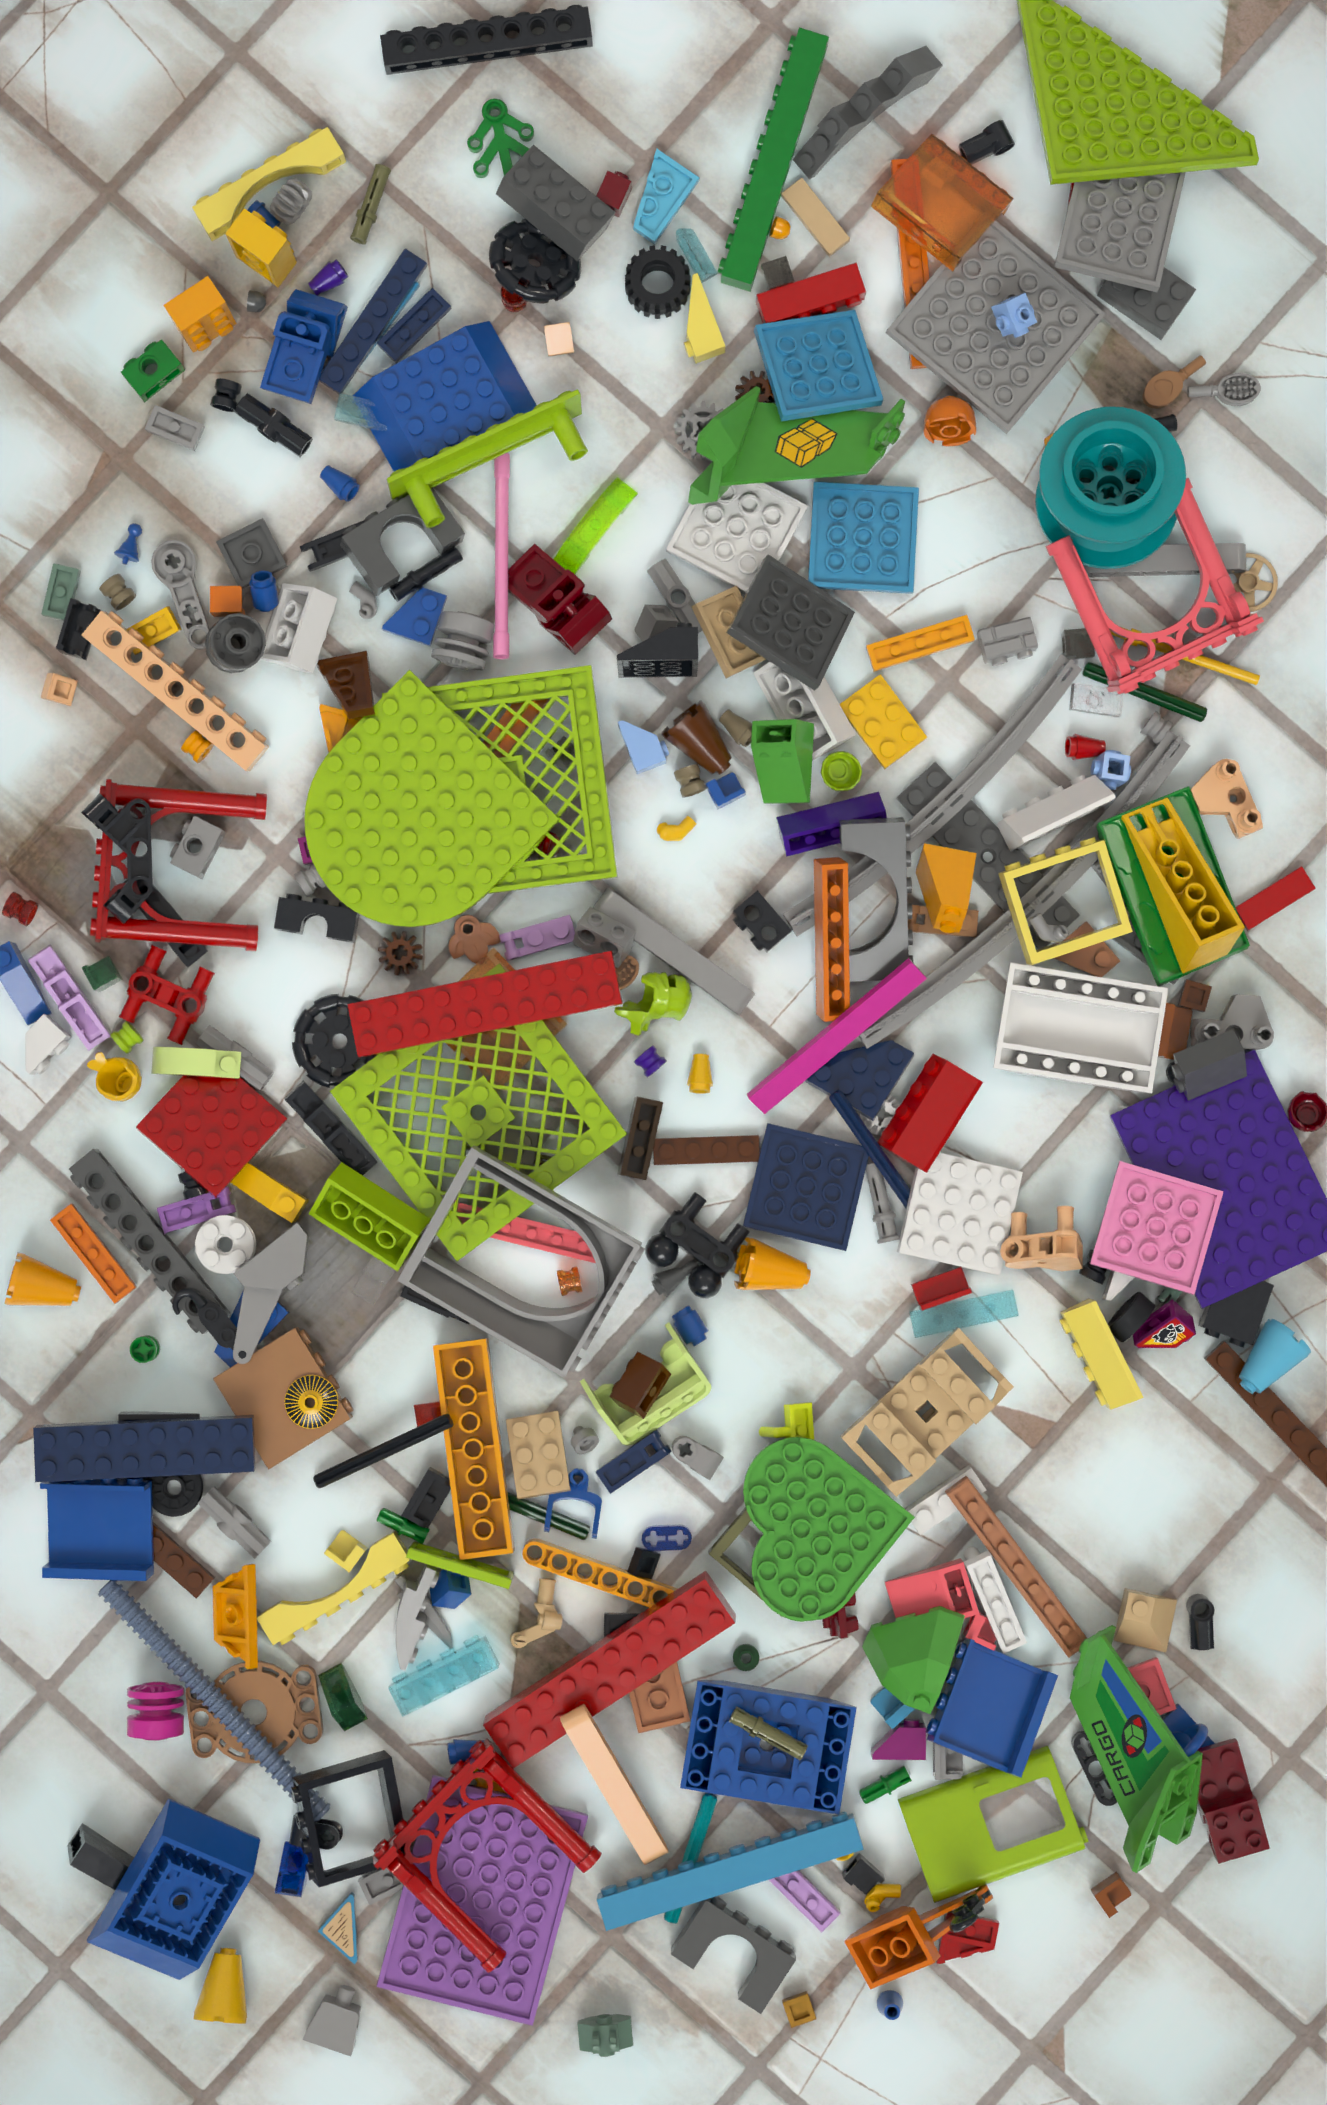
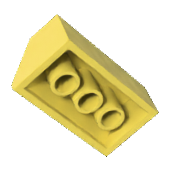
(1100, 1353)

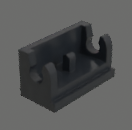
(76, 621)
(427, 1498)

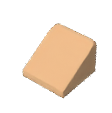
(559, 339)
(59, 689)

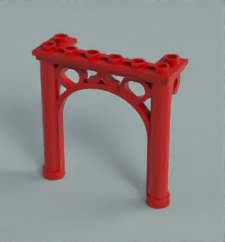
(163, 928)
(431, 1892)

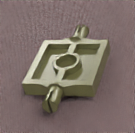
(511, 1154)

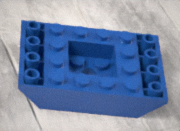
(733, 1764)
(179, 1856)

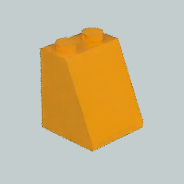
(946, 885)

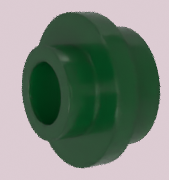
(742, 1649)

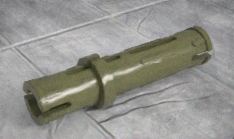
(366, 215)
(768, 1733)

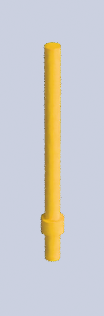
(1203, 661)

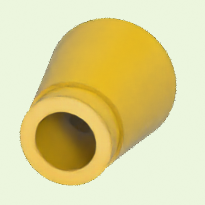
(700, 1075)

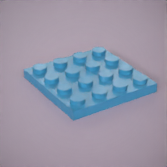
(818, 365)
(863, 537)

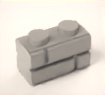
(1007, 640)

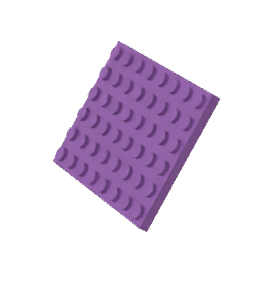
(510, 1885)

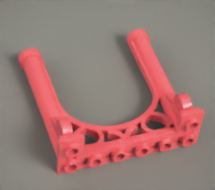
(1212, 572)

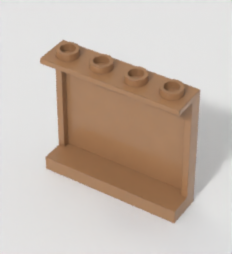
(261, 1388)

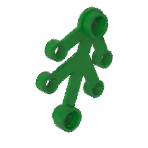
(501, 141)

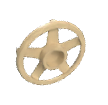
(1249, 582)

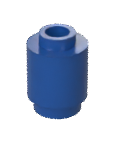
(264, 591)
(690, 1326)

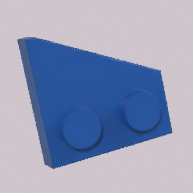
(418, 617)

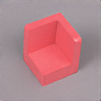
(980, 1631)

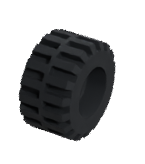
(657, 261)

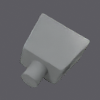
(335, 2022)

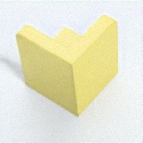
(345, 1550)

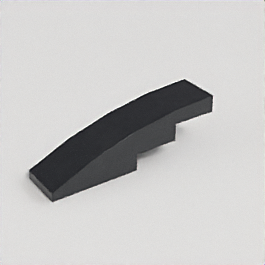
(330, 1128)

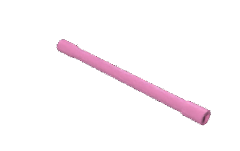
(501, 634)

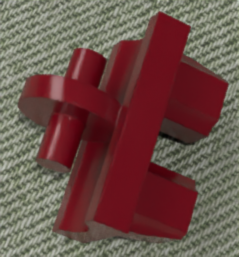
(841, 1624)

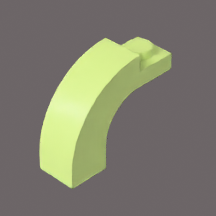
(196, 1062)

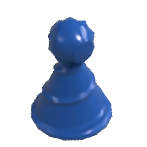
(128, 549)

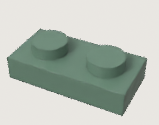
(60, 589)

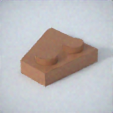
(1094, 959)

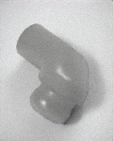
(1047, 932)

